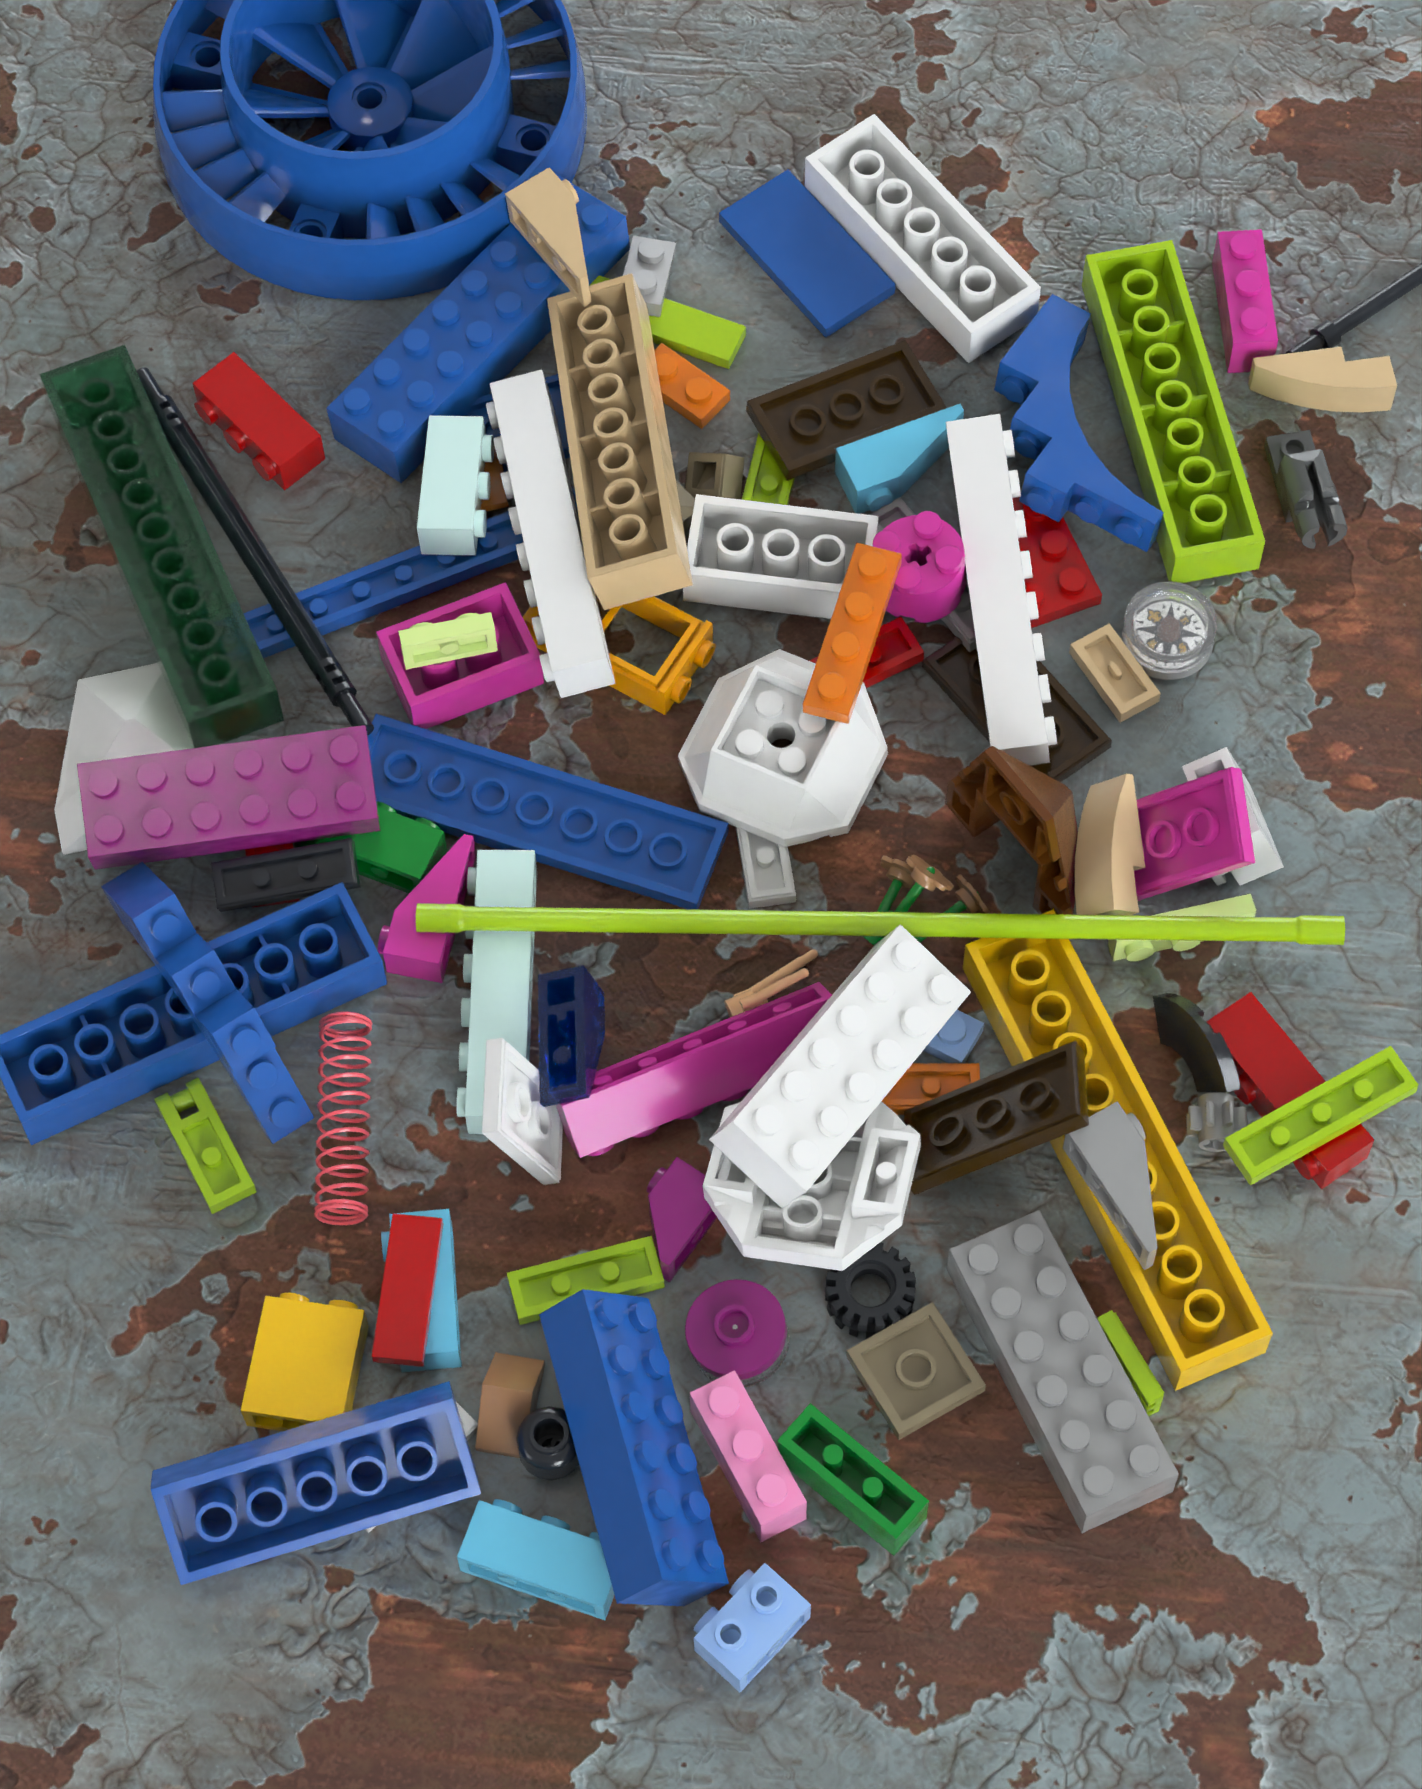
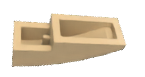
(1325, 380)
(1108, 849)

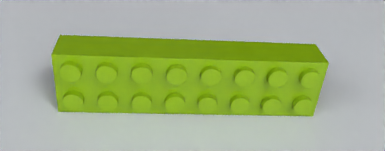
(1172, 412)

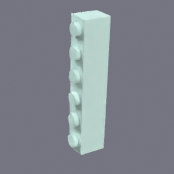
(498, 973)

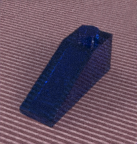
(569, 1034)

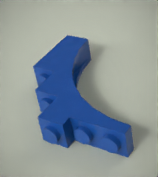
(1046, 430)
(206, 991)

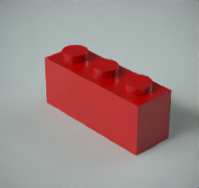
(258, 422)

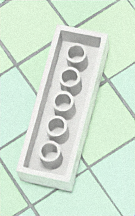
(922, 238)
(840, 1067)

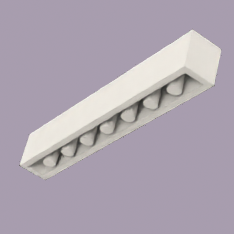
(551, 535)
(998, 591)

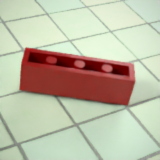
(1277, 1072)

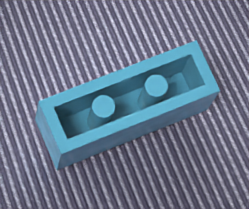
(443, 1339)
(537, 1558)

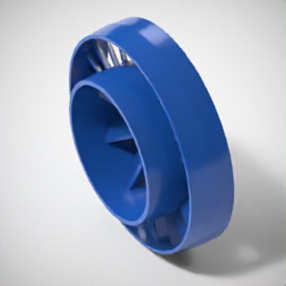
(419, 113)

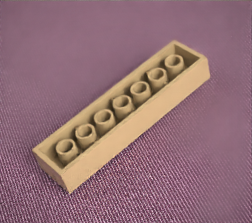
(619, 444)

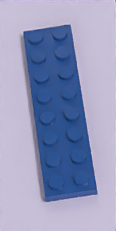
(538, 808)

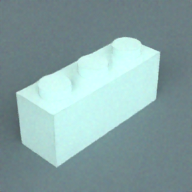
(454, 485)

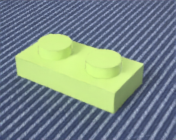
(448, 640)

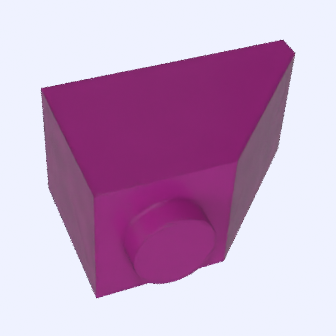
(678, 1214)

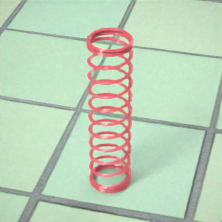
(360, 1210)

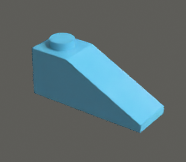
(890, 462)

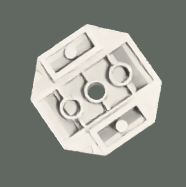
(786, 791)
(841, 1214)

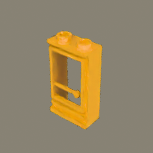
(674, 676)

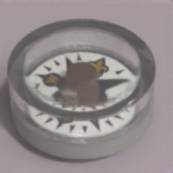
(1170, 629)

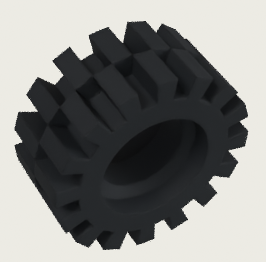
(876, 1318)

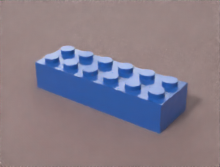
(633, 1449)
(314, 1483)

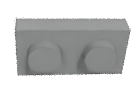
(651, 267)

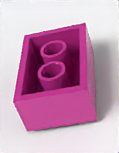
(463, 685)

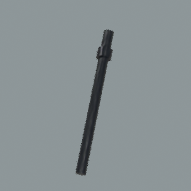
(1329, 333)

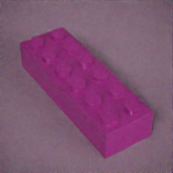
(228, 797)

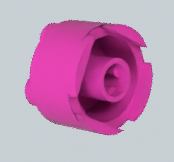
(931, 566)

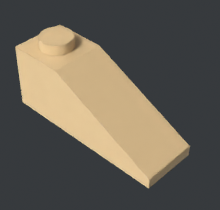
(548, 219)

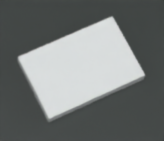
(515, 1116)

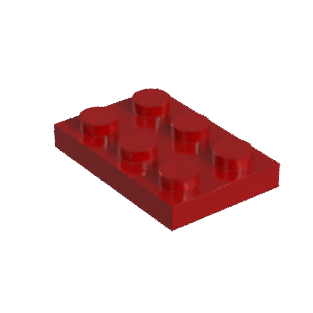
(1058, 568)

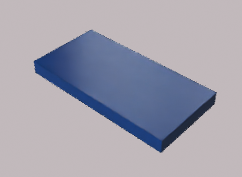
(807, 253)

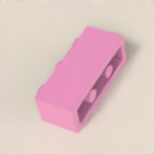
(748, 1456)

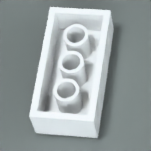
(771, 555)

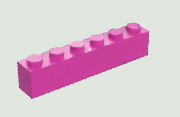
(687, 1073)

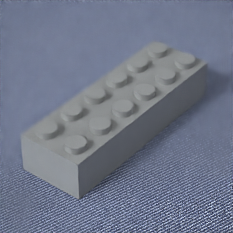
(1061, 1371)

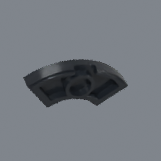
(1204, 1051)

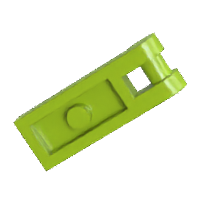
(206, 1146)

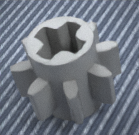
(1214, 1120)

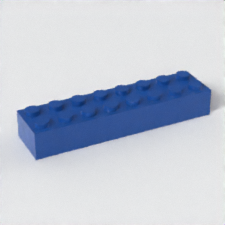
(464, 342)
(144, 1037)

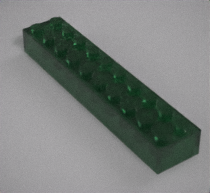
(162, 549)

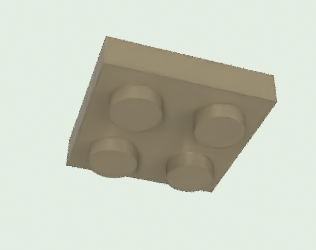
(915, 1370)

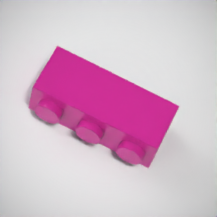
(1244, 298)

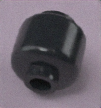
(544, 1428)

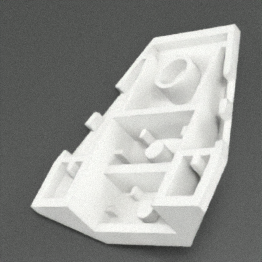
(114, 719)

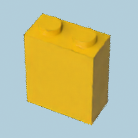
(303, 1362)

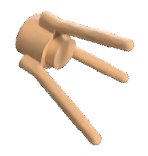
(771, 985)

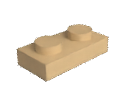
(1114, 672)

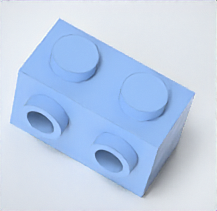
(750, 1626)

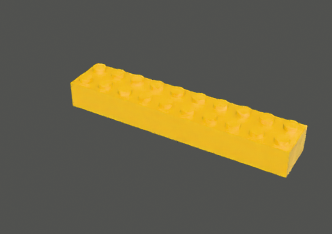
(1194, 1293)

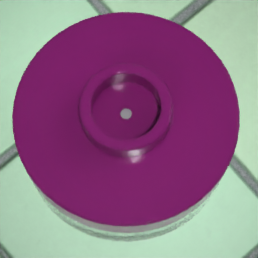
(737, 1329)

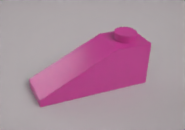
(427, 953)

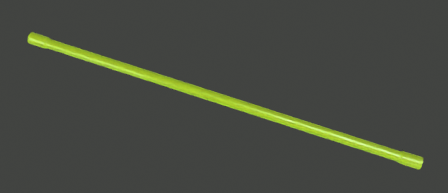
(1300, 929)

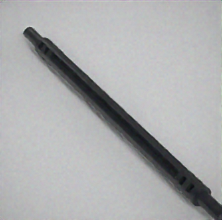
(255, 555)

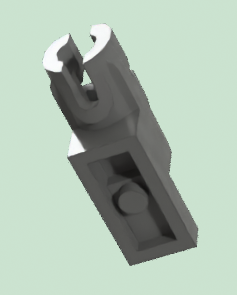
(1305, 487)

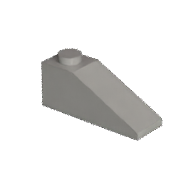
(1115, 1168)

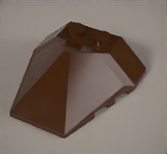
(1033, 809)

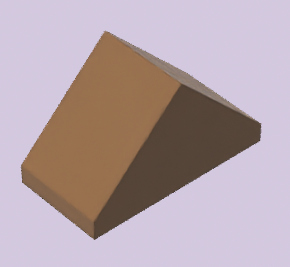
(507, 1397)

